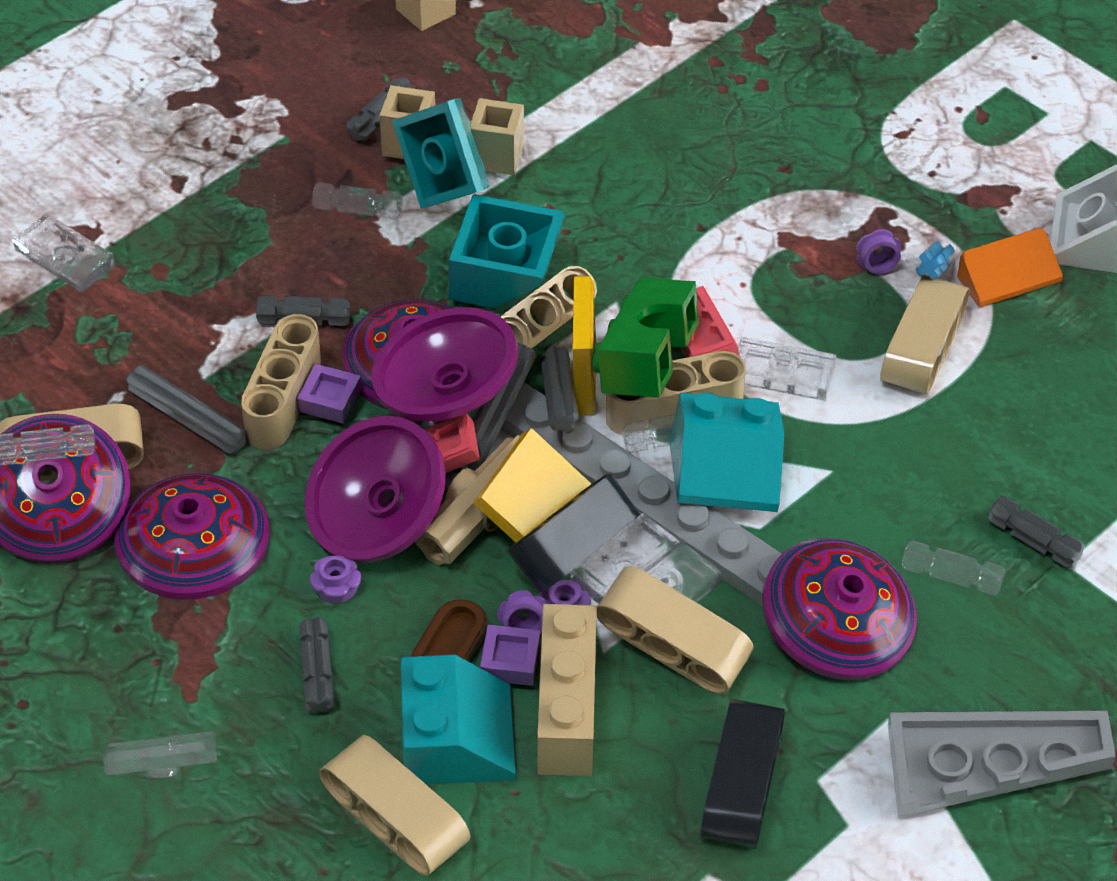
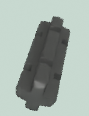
(365, 126)
(335, 311)
(1036, 531)
(316, 665)

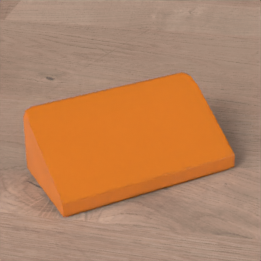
(1009, 267)

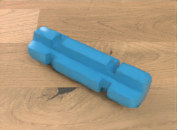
(935, 260)

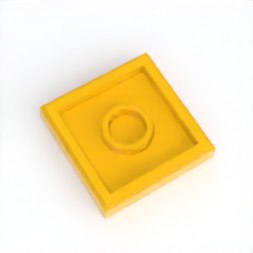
(583, 344)
(529, 486)

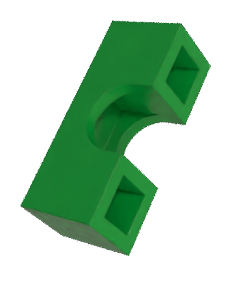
(639, 341)

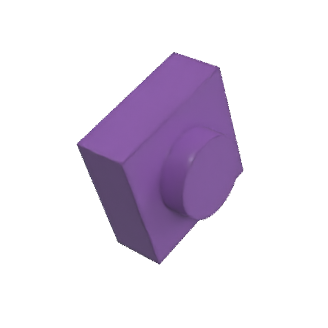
(329, 393)
(511, 653)

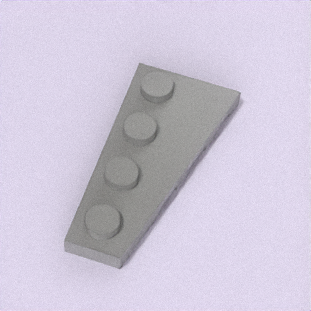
(977, 755)

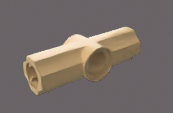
(458, 518)

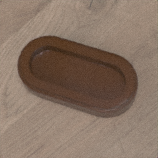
(455, 630)

